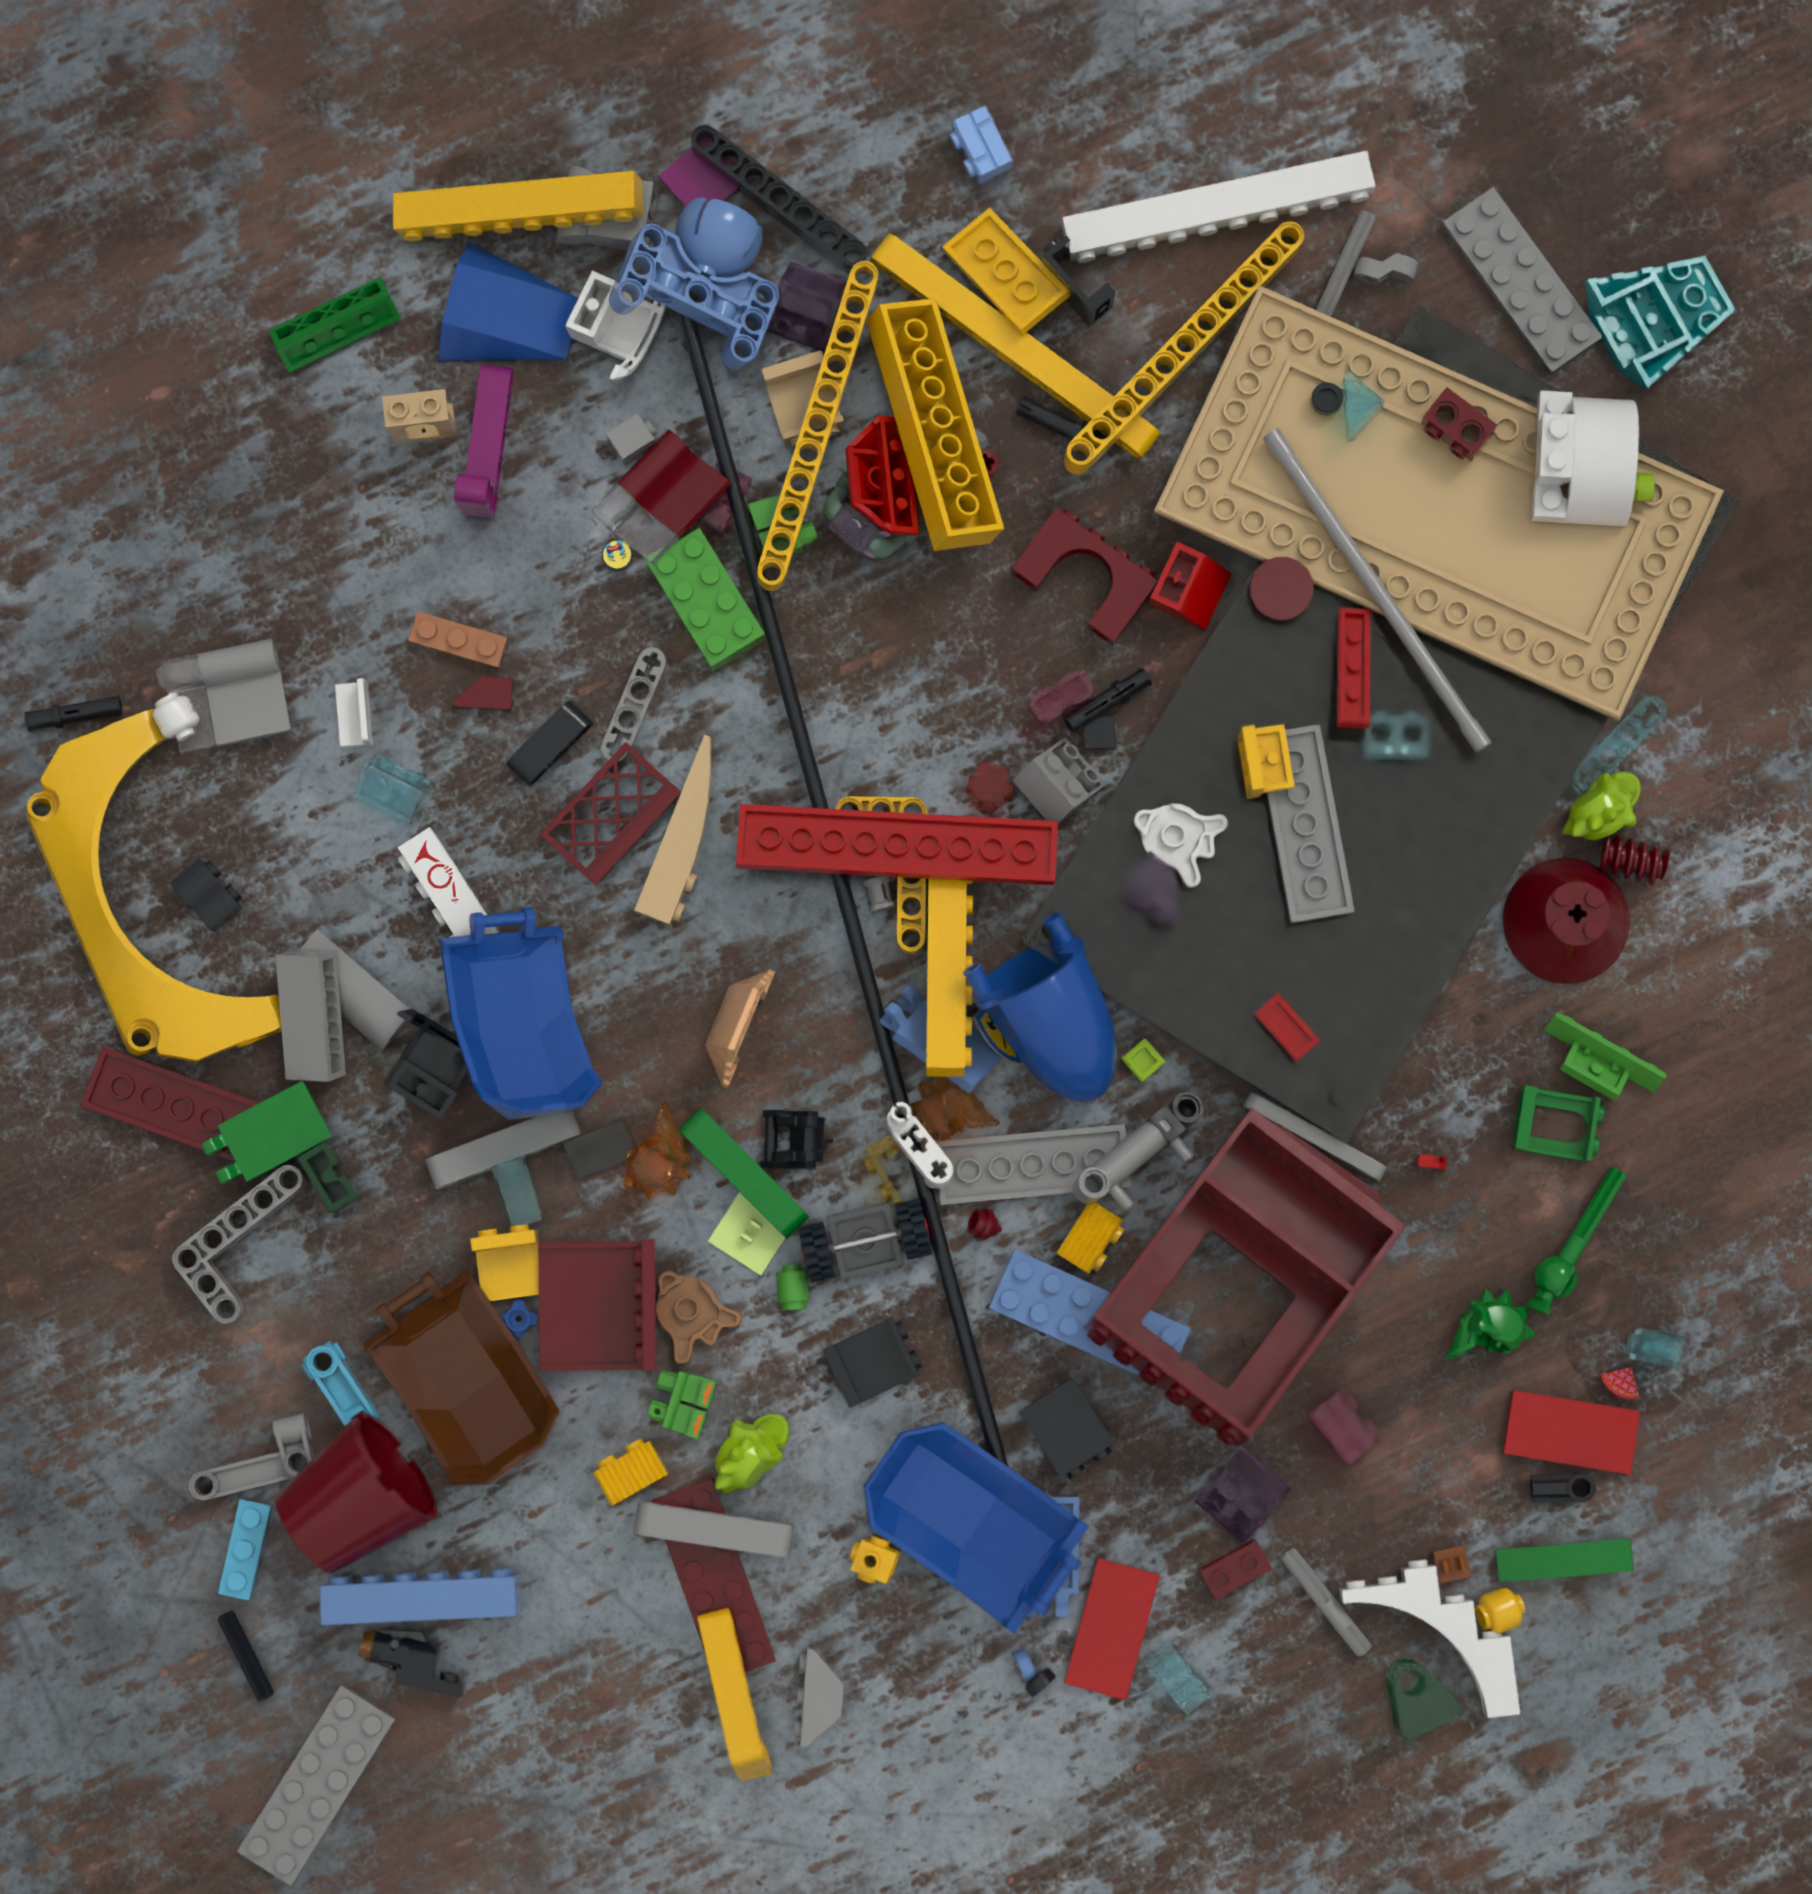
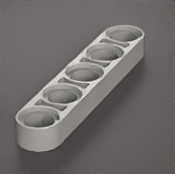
(1317, 1137)

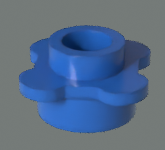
(528, 1319)

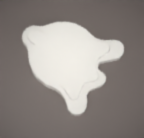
(1180, 837)

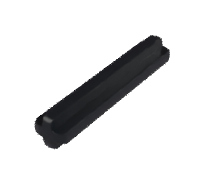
(245, 1655)

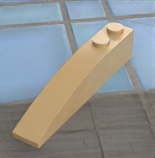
(680, 847)

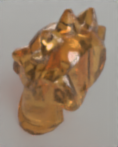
(948, 1108)
(659, 1159)

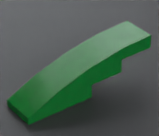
(1565, 1559)

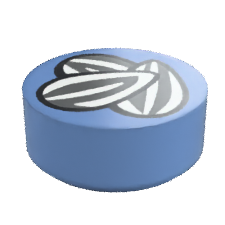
(1024, 1664)

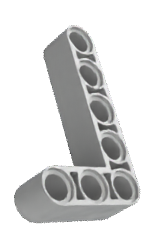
(230, 1235)

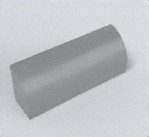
(362, 997)
(310, 1015)

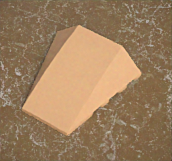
(733, 1023)

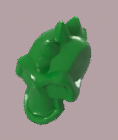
(1491, 1325)

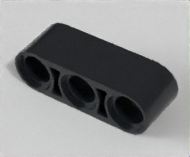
(549, 743)

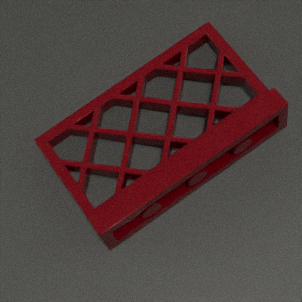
(631, 833)

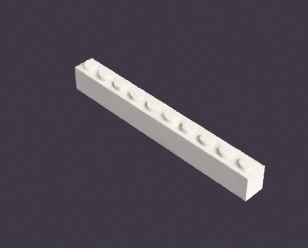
(1219, 206)

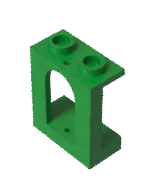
(1587, 1107)

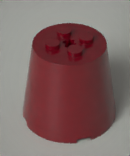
(355, 1496)

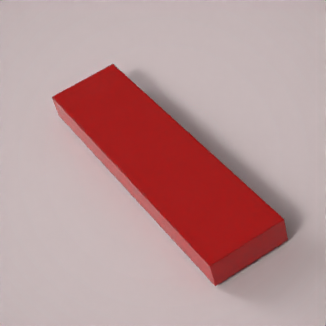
(1353, 667)

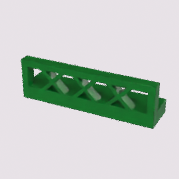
(336, 327)

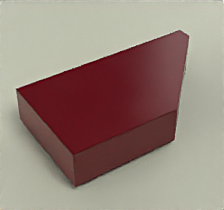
(487, 694)

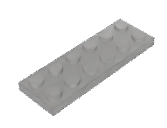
(1521, 280)
(1309, 834)
(1025, 1163)
(316, 1785)

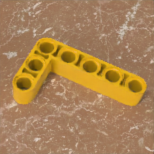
(904, 890)
(733, 1698)

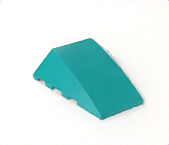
(1656, 315)

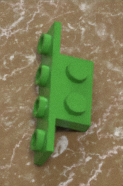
(1599, 1061)

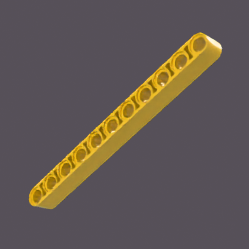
(1005, 341)
(1174, 358)
(821, 411)

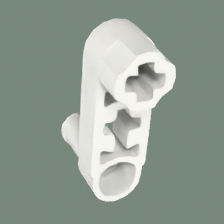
(924, 1161)

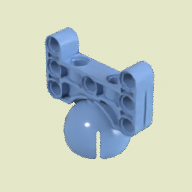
(710, 261)

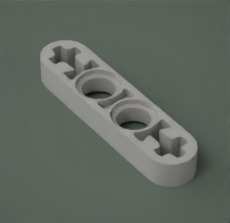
(630, 704)

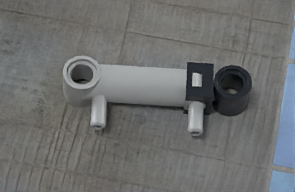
(1137, 1148)

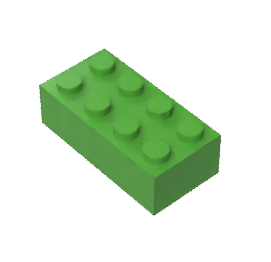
(707, 600)

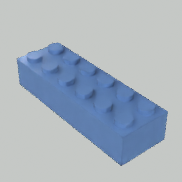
(1064, 1304)
(419, 1599)

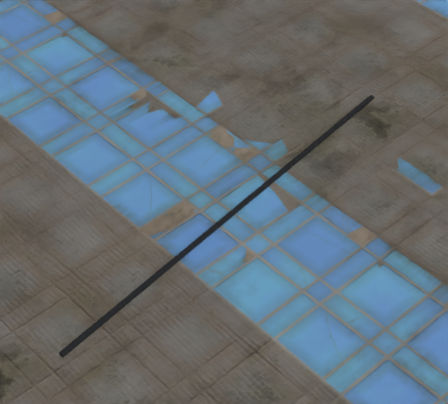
(840, 882)

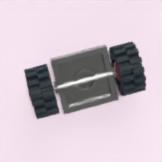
(864, 1240)

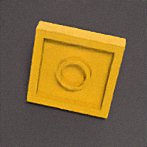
(1265, 759)

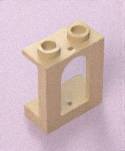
(413, 412)

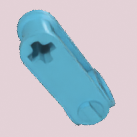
(339, 1383)

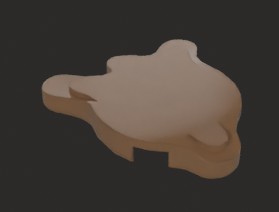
(691, 1312)

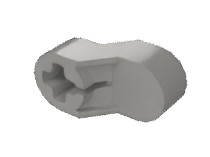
(1374, 271)

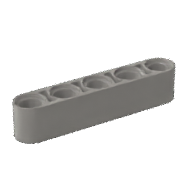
(500, 1147)
(713, 1529)

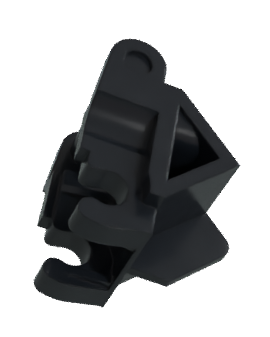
(805, 1139)

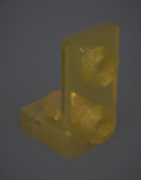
(887, 1148)

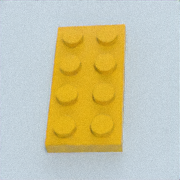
(1006, 271)

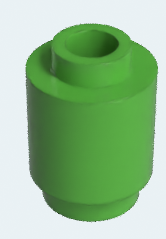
(792, 1287)

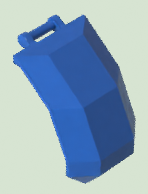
(517, 1017)
(973, 1522)

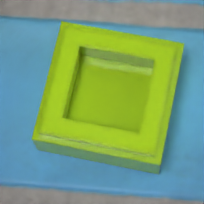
(1143, 1060)

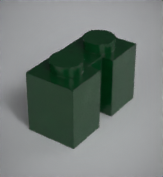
(334, 1189)

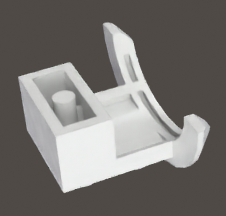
(615, 334)

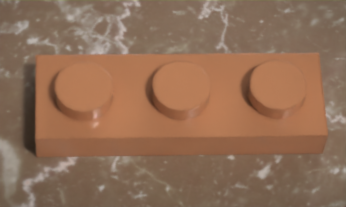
(458, 640)

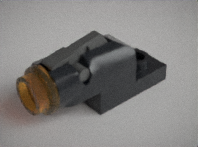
(413, 1657)

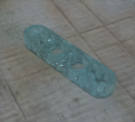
(1620, 745)

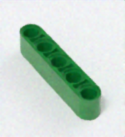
(743, 1173)

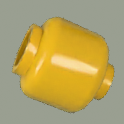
(1499, 1610)

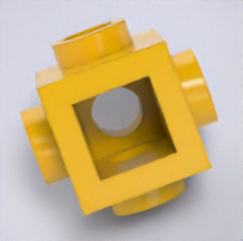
(885, 1556)

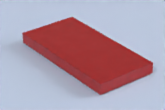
(1571, 1432)
(1111, 1628)

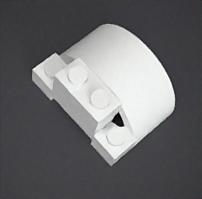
(1590, 451)

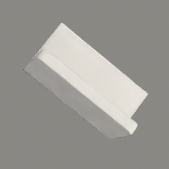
(354, 714)

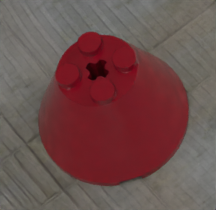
(1549, 939)

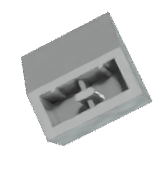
(1059, 781)

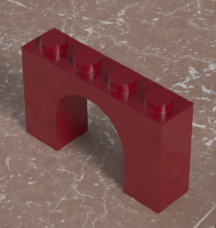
(1064, 537)

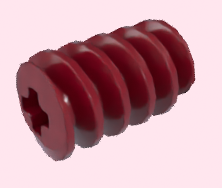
(1634, 859)

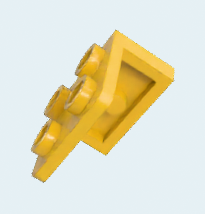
(507, 1262)

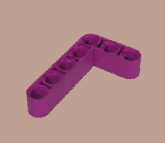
(478, 489)

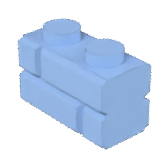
(981, 145)

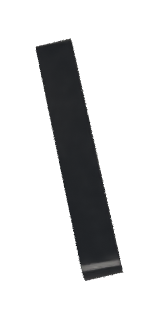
(771, 186)

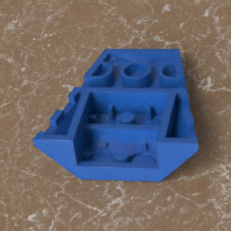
(503, 313)

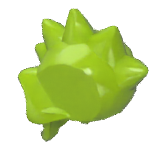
(1604, 807)
(750, 1452)

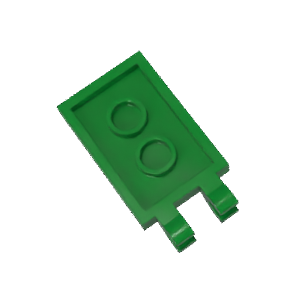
(270, 1134)

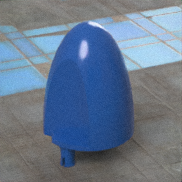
(1052, 1014)

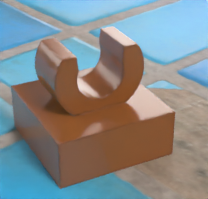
(1451, 1563)

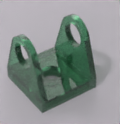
(1423, 1706)

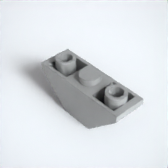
(819, 1697)

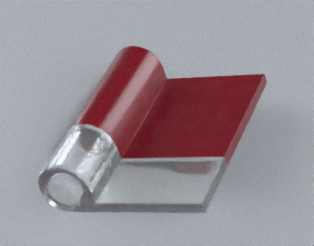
(659, 497)

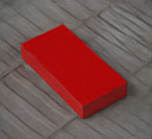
(1286, 1027)

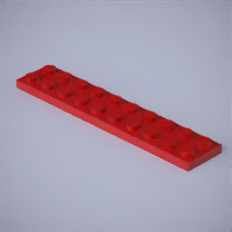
(897, 844)

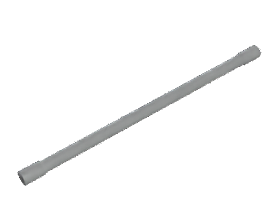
(1468, 725)

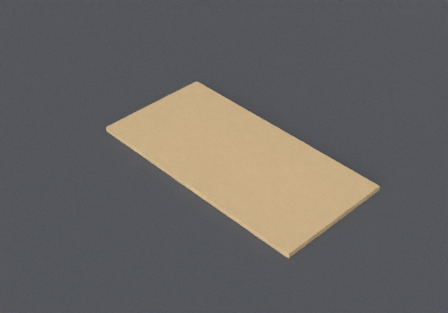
(1439, 531)

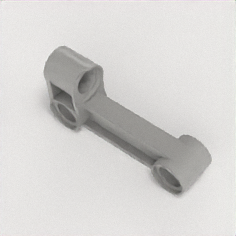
(292, 1437)

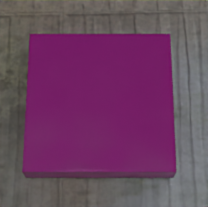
(693, 178)

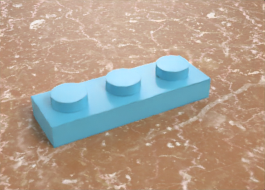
(245, 1549)

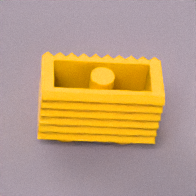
(1090, 1237)
(630, 1472)

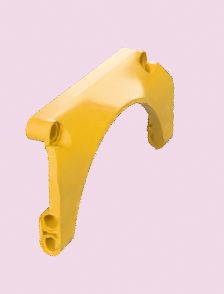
(140, 997)

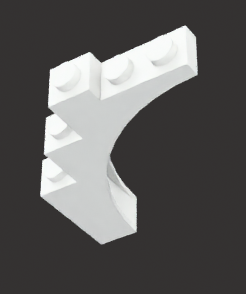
(1486, 1656)

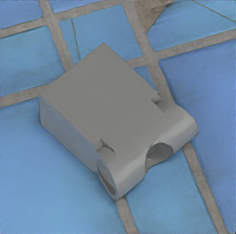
(610, 232)

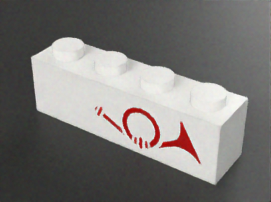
(441, 882)

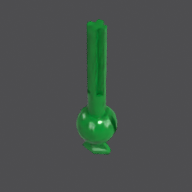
(1556, 1274)

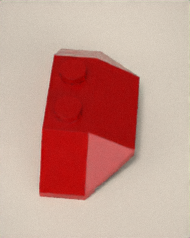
(881, 478)

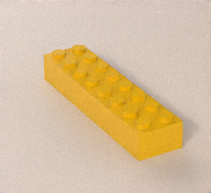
(934, 424)

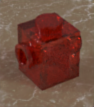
(989, 787)

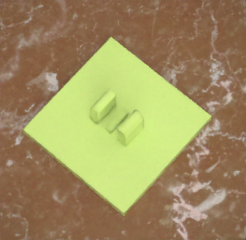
(747, 1235)

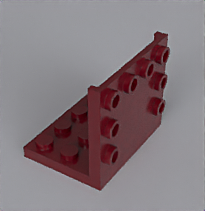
(597, 1306)

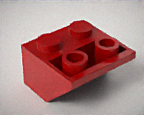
(1190, 586)

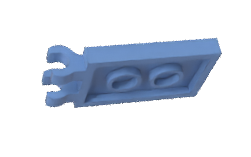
(912, 1035)

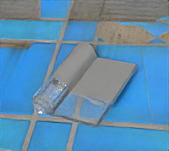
(233, 692)

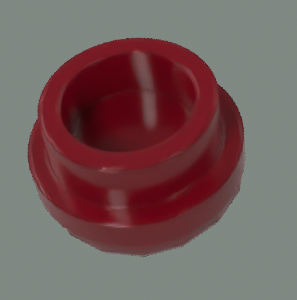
(983, 1224)

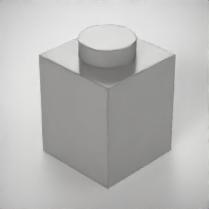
(632, 438)

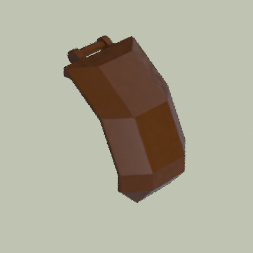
(464, 1380)

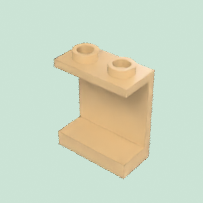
(790, 391)

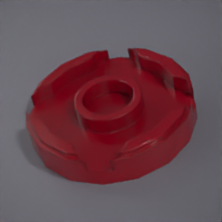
(1282, 588)

